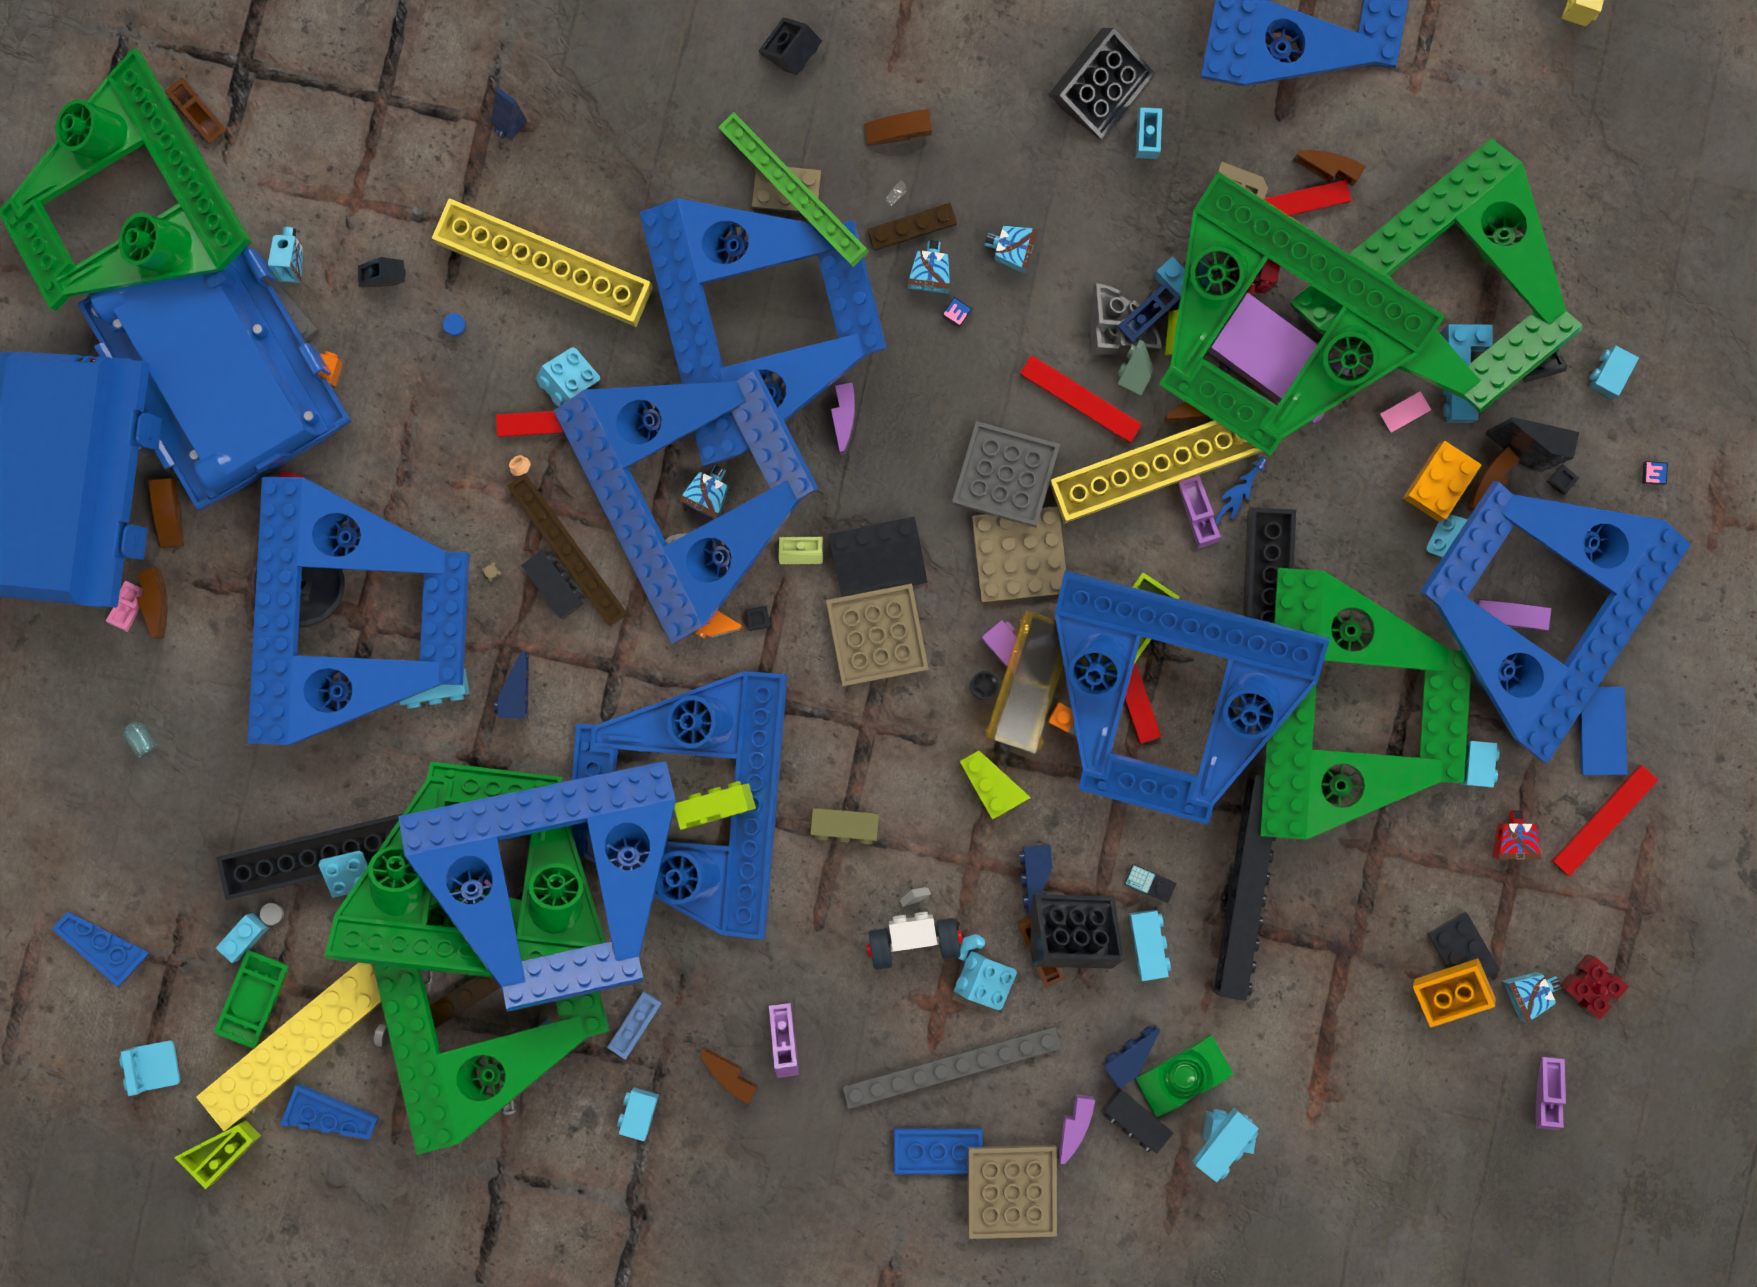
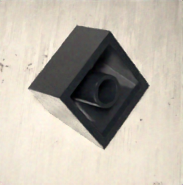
(790, 45)

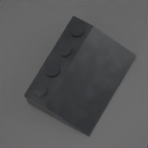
(1102, 82)
(1535, 443)
(878, 557)
(1075, 932)

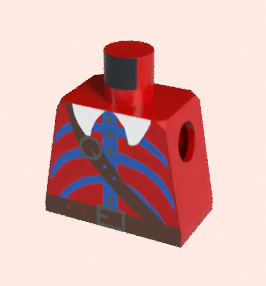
(1517, 839)

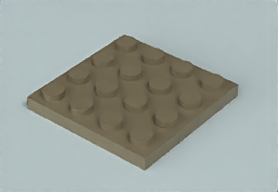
(1019, 558)
(877, 635)
(1012, 1191)

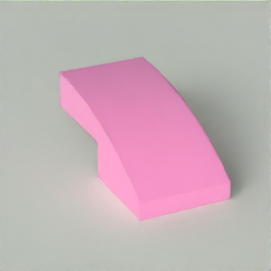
(1405, 411)
(127, 608)

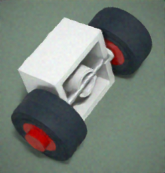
(911, 934)

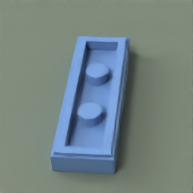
(634, 1025)

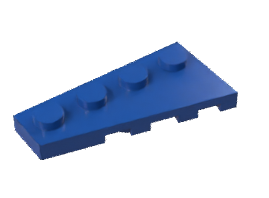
(104, 950)
(322, 1112)

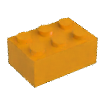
(1442, 481)
(1454, 993)

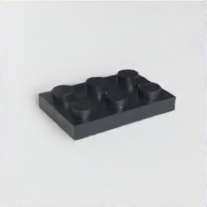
(1461, 942)

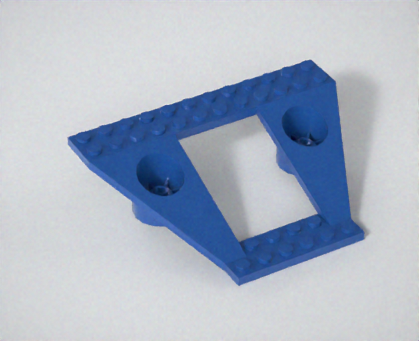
(1240, 56)
(688, 252)
(611, 435)
(1262, 661)
(1526, 684)
(291, 690)
(744, 726)
(462, 844)

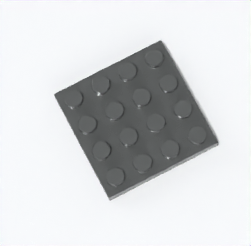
(1006, 474)

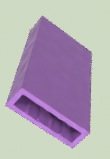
(1264, 348)

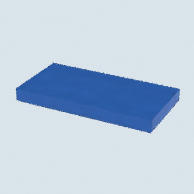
(1604, 733)
(934, 1149)

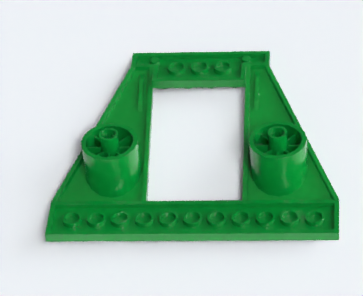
(119, 117)
(1479, 196)
(1373, 310)
(1294, 772)
(391, 923)
(443, 1088)

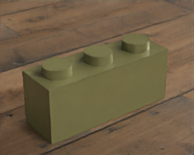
(844, 825)

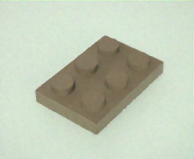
(768, 197)

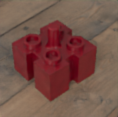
(1263, 281)
(1593, 986)

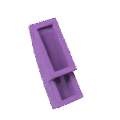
(844, 415)
(1199, 512)
(1519, 615)
(1550, 1094)
(1075, 1126)

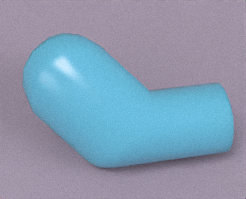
(969, 943)

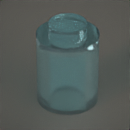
(139, 738)

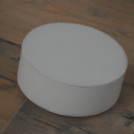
(271, 913)
(381, 1036)

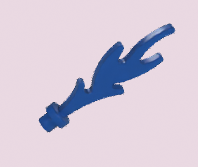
(1236, 492)

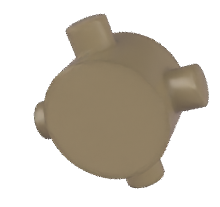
(491, 571)

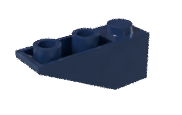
(1037, 867)
(1129, 1061)

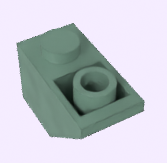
(1138, 369)

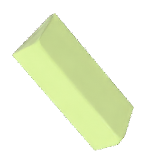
(800, 550)

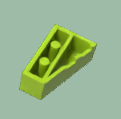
(992, 785)
(715, 805)
(216, 1155)

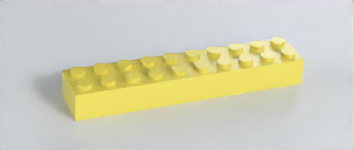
(542, 262)
(1147, 469)
(292, 1046)

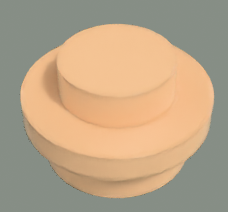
(519, 465)

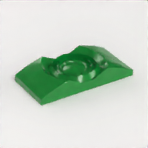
(252, 999)
(1184, 1076)

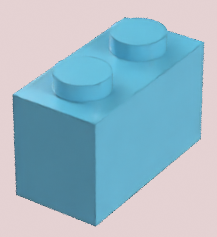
(1148, 133)
(1613, 372)
(1481, 764)
(242, 937)
(638, 1113)

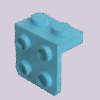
(566, 376)
(1445, 534)
(342, 872)
(985, 981)
(149, 1067)

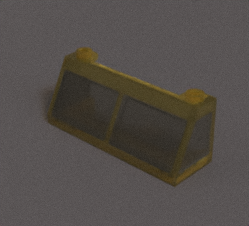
(1027, 684)

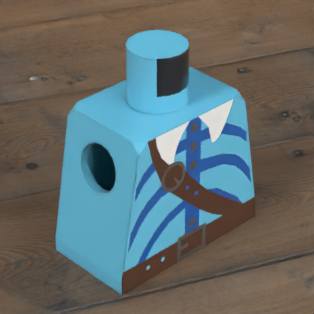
(1013, 246)
(286, 256)
(930, 270)
(707, 493)
(1531, 994)

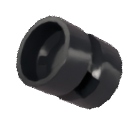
(984, 685)

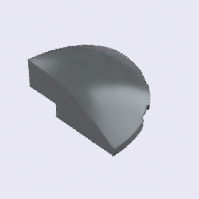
(1107, 313)

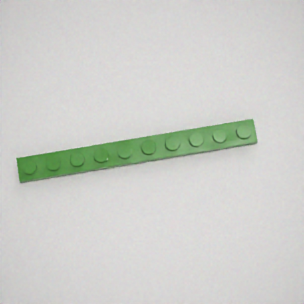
(794, 190)

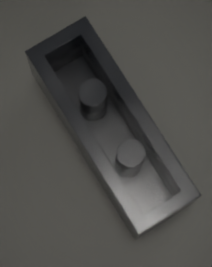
(553, 583)
(1137, 1121)

